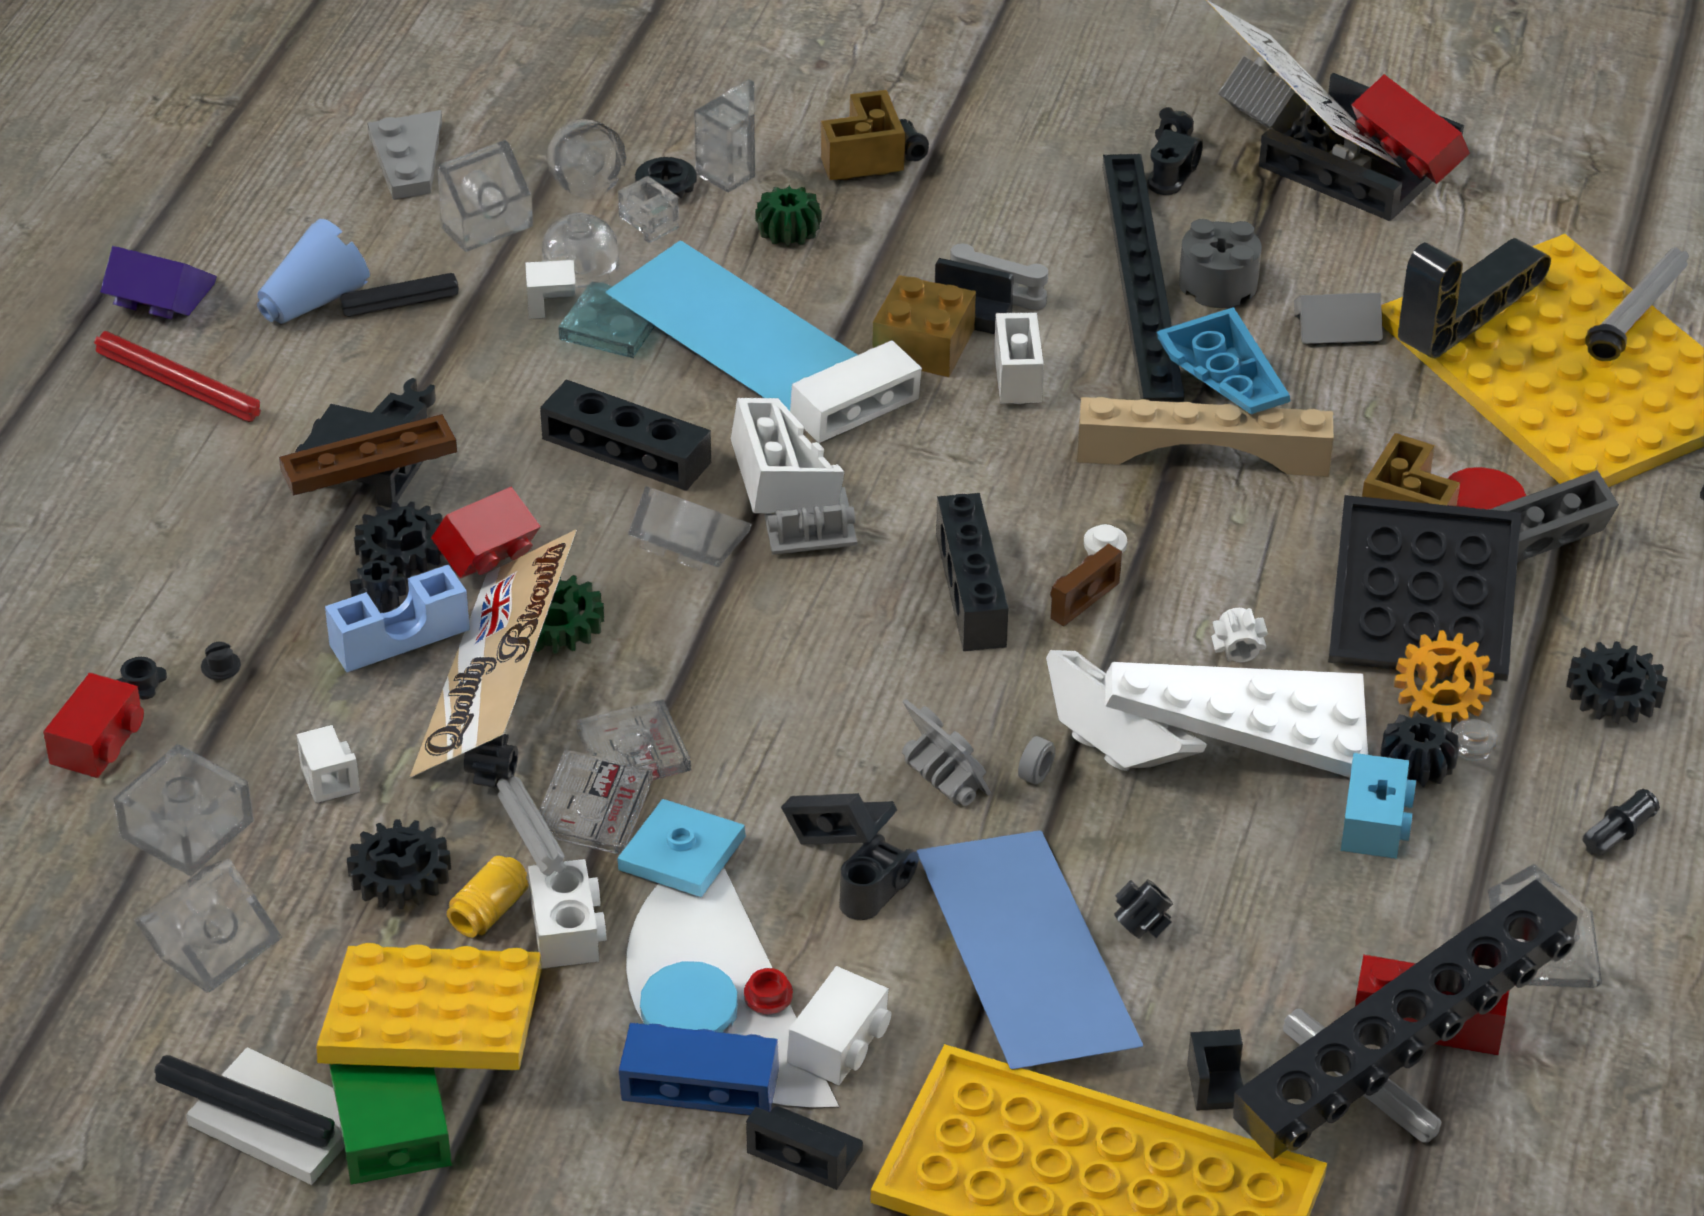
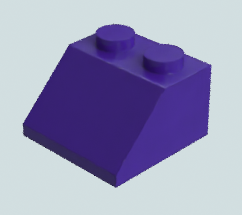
(154, 282)

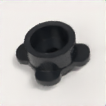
(1181, 120)
(144, 674)

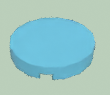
(689, 997)

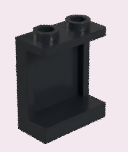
(345, 423)

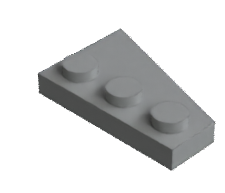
(407, 151)

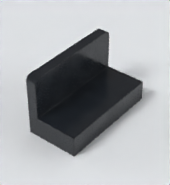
(992, 289)
(836, 818)
(802, 1145)

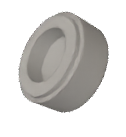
(1036, 760)

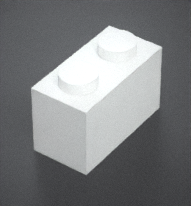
(1018, 358)
(838, 1026)

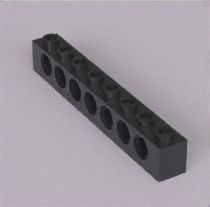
(1340, 1047)

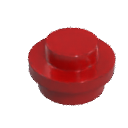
(768, 991)

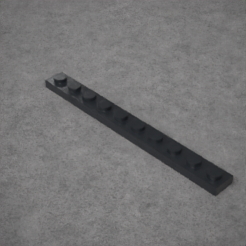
(1141, 276)

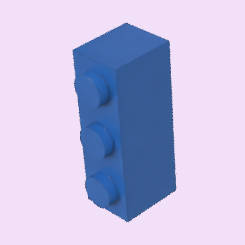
(698, 1069)

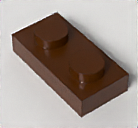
(1085, 584)

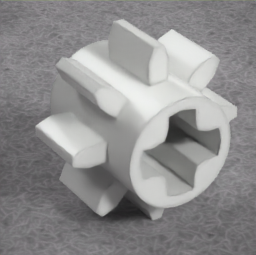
(1239, 634)

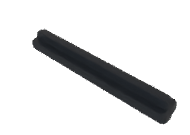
(245, 1101)

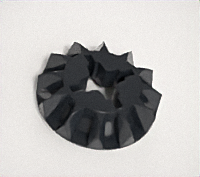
(680, 174)

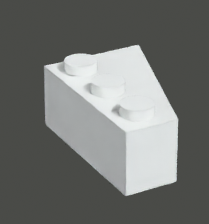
(779, 461)

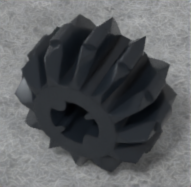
(1425, 743)

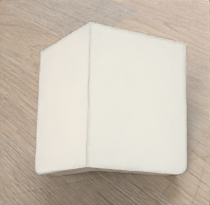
(548, 280)

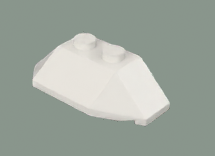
(1123, 737)

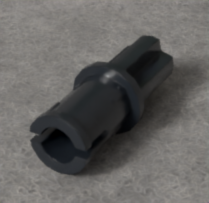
(1621, 822)

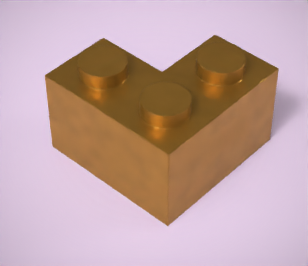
(866, 141)
(1406, 475)

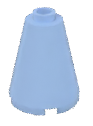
(312, 274)

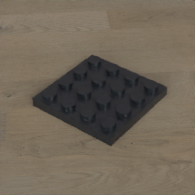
(1422, 572)

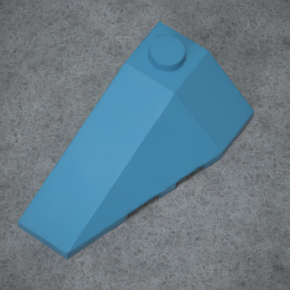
(1225, 358)

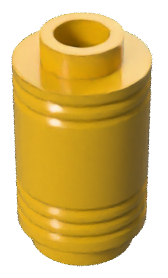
(487, 896)

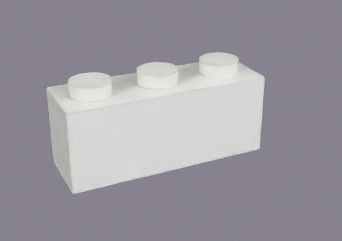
(855, 391)

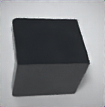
(1215, 1068)

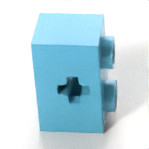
(1376, 806)

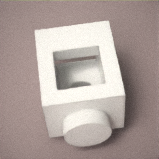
(327, 764)

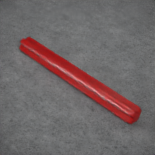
(178, 376)

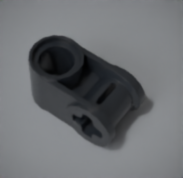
(1173, 161)
(874, 877)

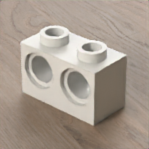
(565, 915)

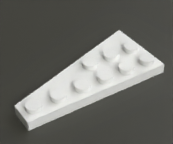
(1278, 712)

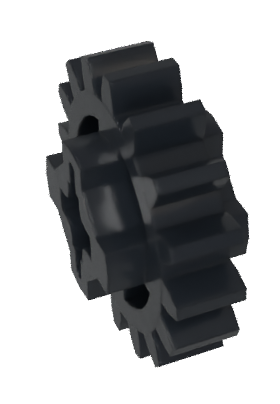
(399, 538)
(1616, 682)
(399, 864)

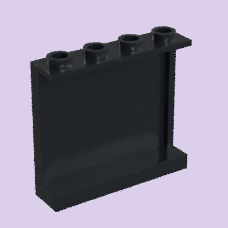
(1378, 190)

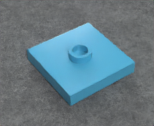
(681, 847)

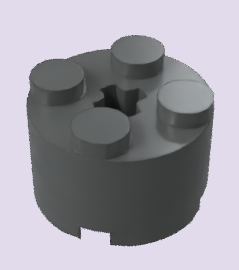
(1220, 262)

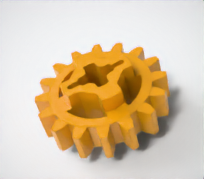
(1430, 666)

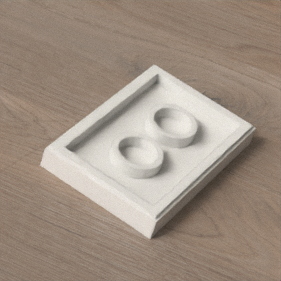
(263, 1142)

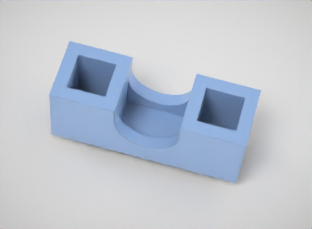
(430, 613)

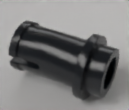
(915, 143)

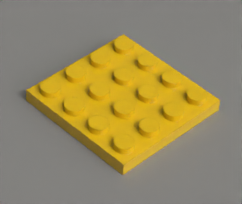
(430, 1007)

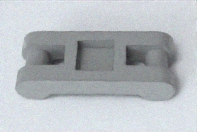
(1033, 275)

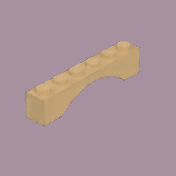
(1288, 438)

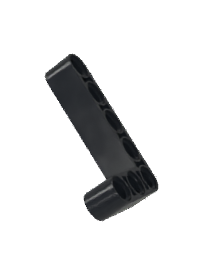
(1449, 305)

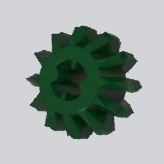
(788, 215)

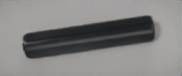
(399, 294)

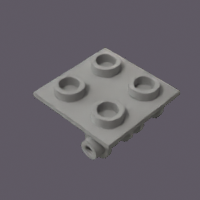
(806, 531)
(944, 758)

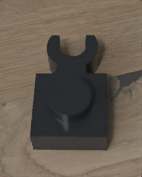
(410, 405)

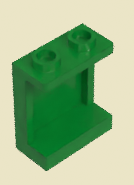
(390, 1120)

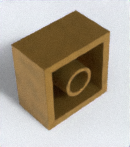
(926, 322)

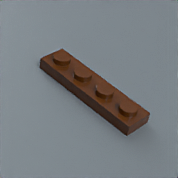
(367, 454)

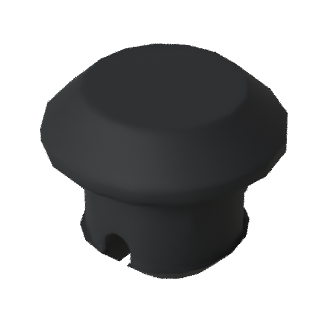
(220, 662)

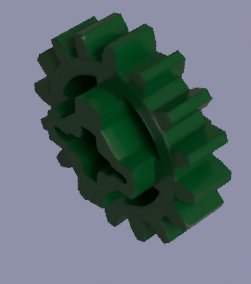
(563, 620)

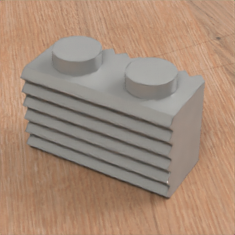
(1262, 95)

